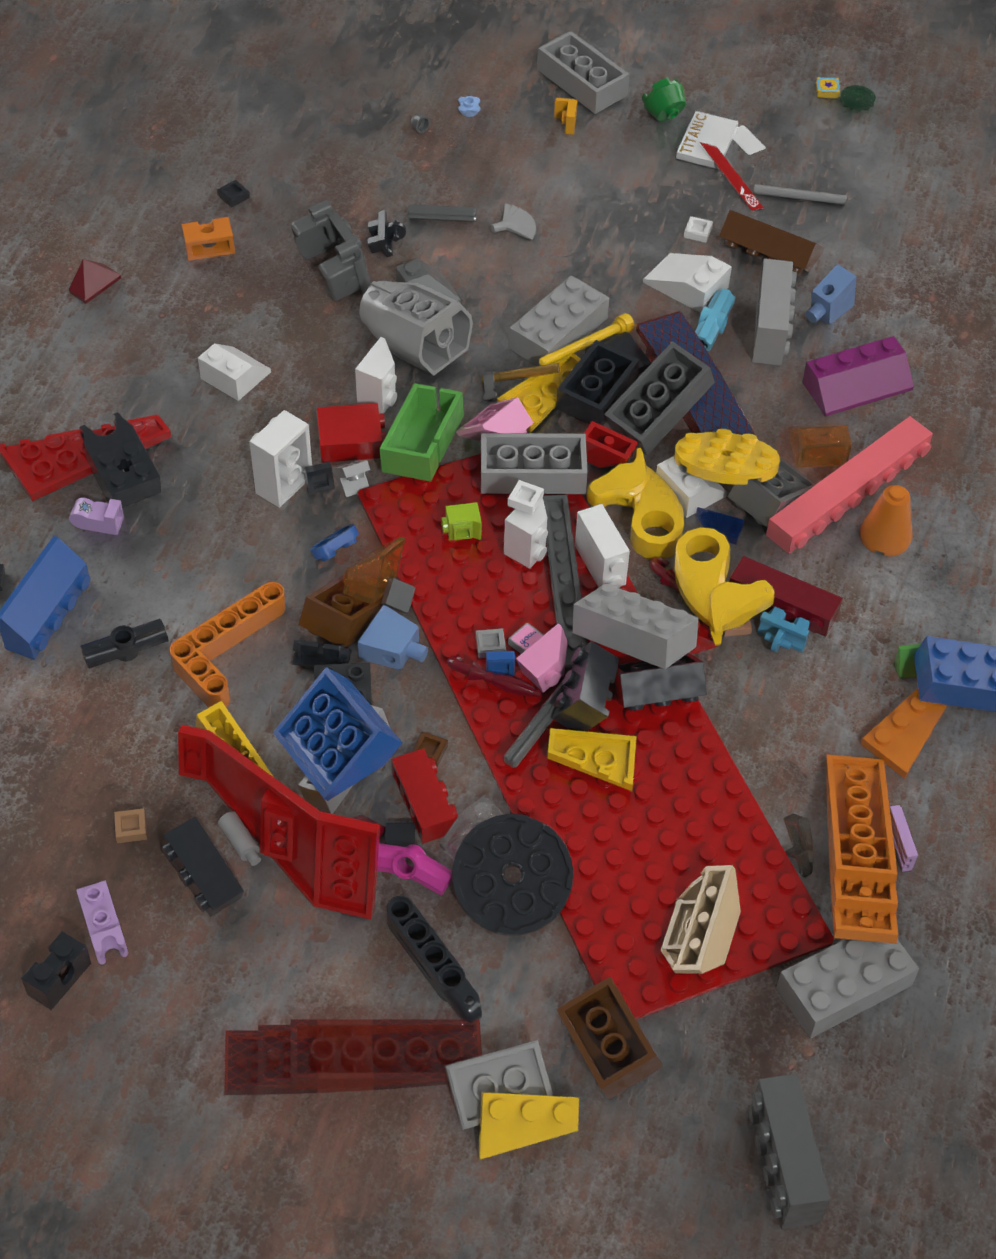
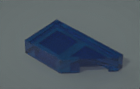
(725, 524)

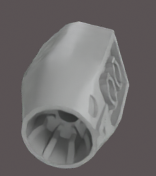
(417, 323)

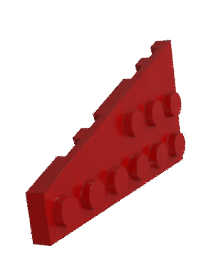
(61, 457)

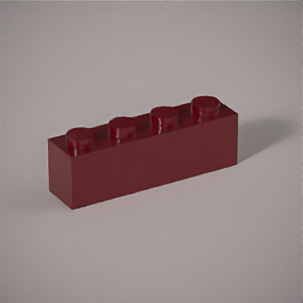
(792, 595)

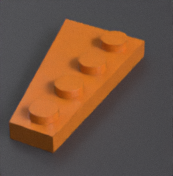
(904, 733)

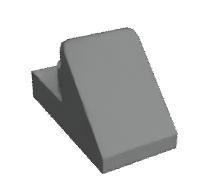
(351, 476)

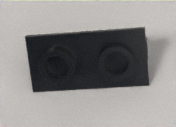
(312, 653)

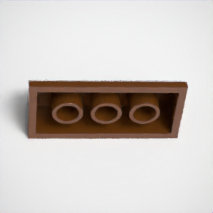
(770, 241)

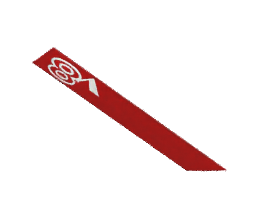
(732, 176)

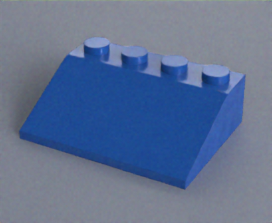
(336, 735)

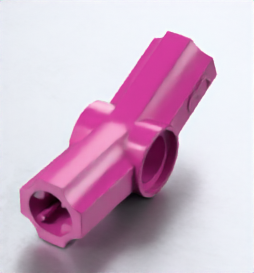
(425, 870)

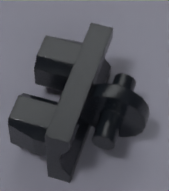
(384, 234)

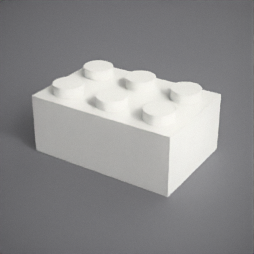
(280, 457)

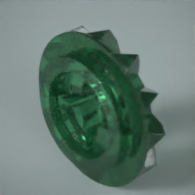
(850, 95)

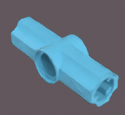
(714, 317)

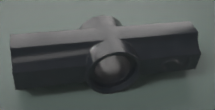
(124, 643)

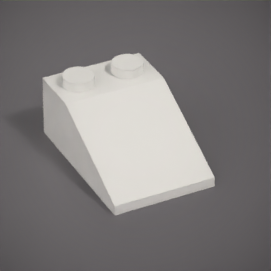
(690, 278)

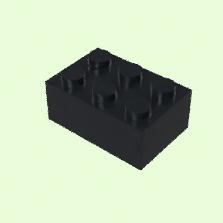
(597, 383)

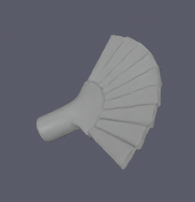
(516, 221)

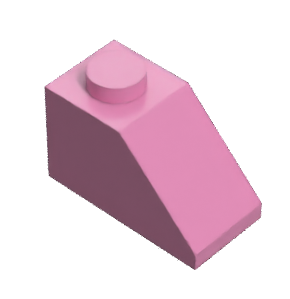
(545, 659)

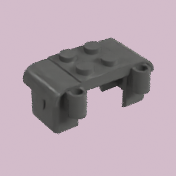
(323, 231)

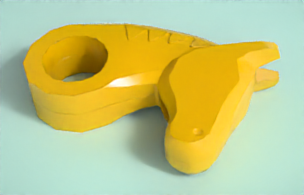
(653, 505)
(705, 588)

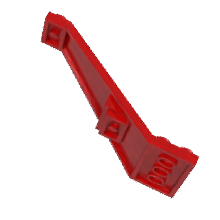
(320, 852)

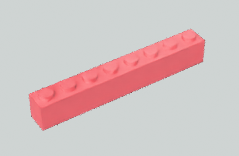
(849, 485)

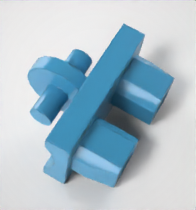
(783, 633)

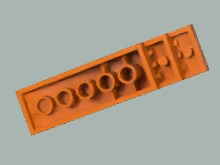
(861, 850)

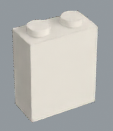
(601, 547)

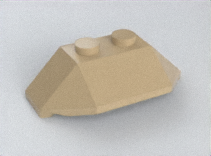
(703, 922)

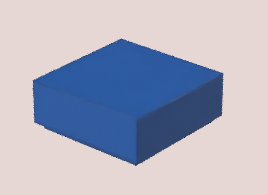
(501, 662)

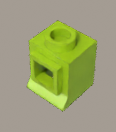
(462, 522)

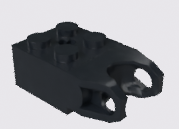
(121, 463)

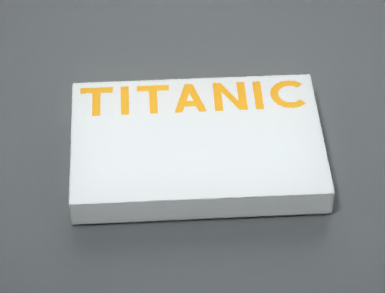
(708, 130)

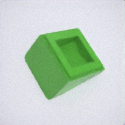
(905, 661)

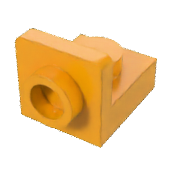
(567, 111)

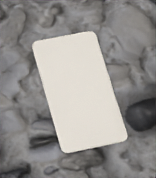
(747, 140)

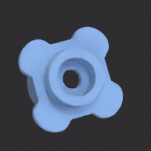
(469, 106)

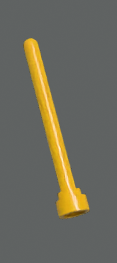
(621, 324)

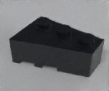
(586, 688)
(201, 867)

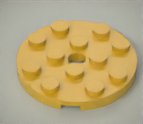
(727, 457)

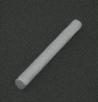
(800, 194)

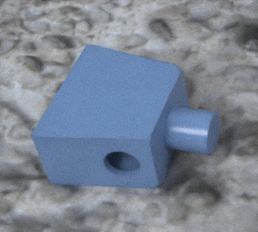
(832, 296)
(391, 640)

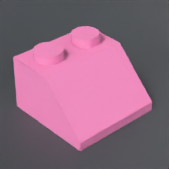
(499, 417)

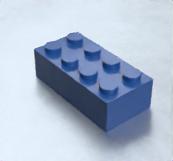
(956, 673)

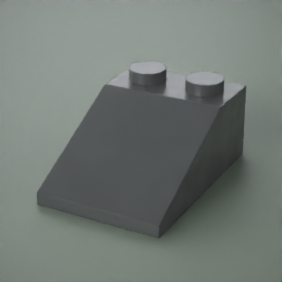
(771, 496)

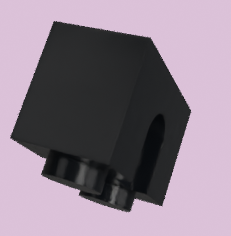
(42, 978)

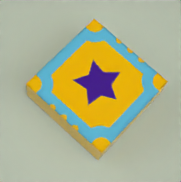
(827, 87)

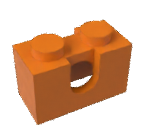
(217, 231)

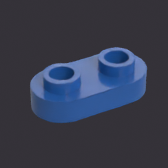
(343, 537)

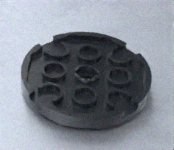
(504, 905)

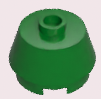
(665, 100)

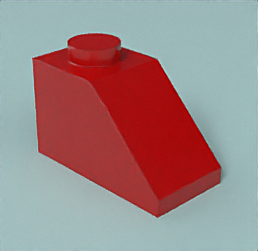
(606, 446)

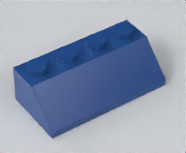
(43, 599)

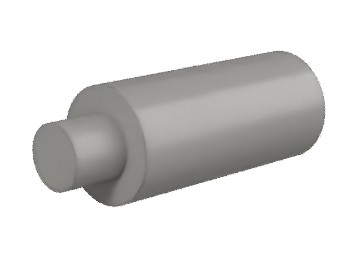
(240, 837)

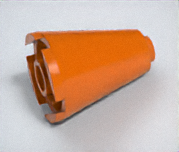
(889, 523)

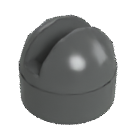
(420, 122)

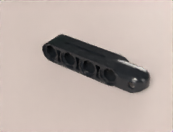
(461, 997)

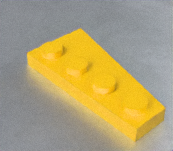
(540, 392)

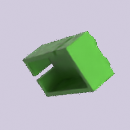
(421, 432)

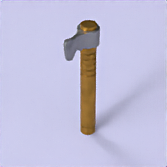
(490, 379)

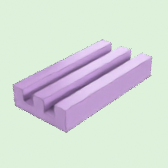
(903, 841)

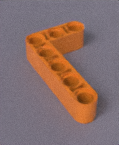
(196, 649)

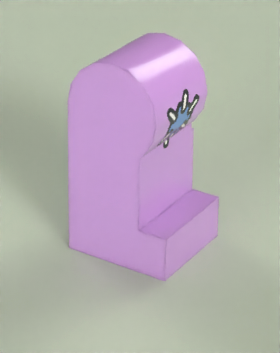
(97, 515)

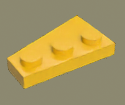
(596, 754)
(523, 1120)

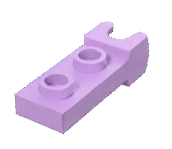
(101, 920)

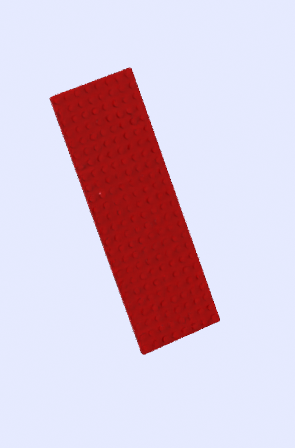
(626, 846)

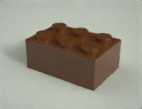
(609, 1038)

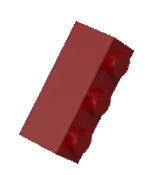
(424, 795)

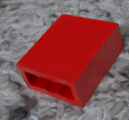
(350, 432)

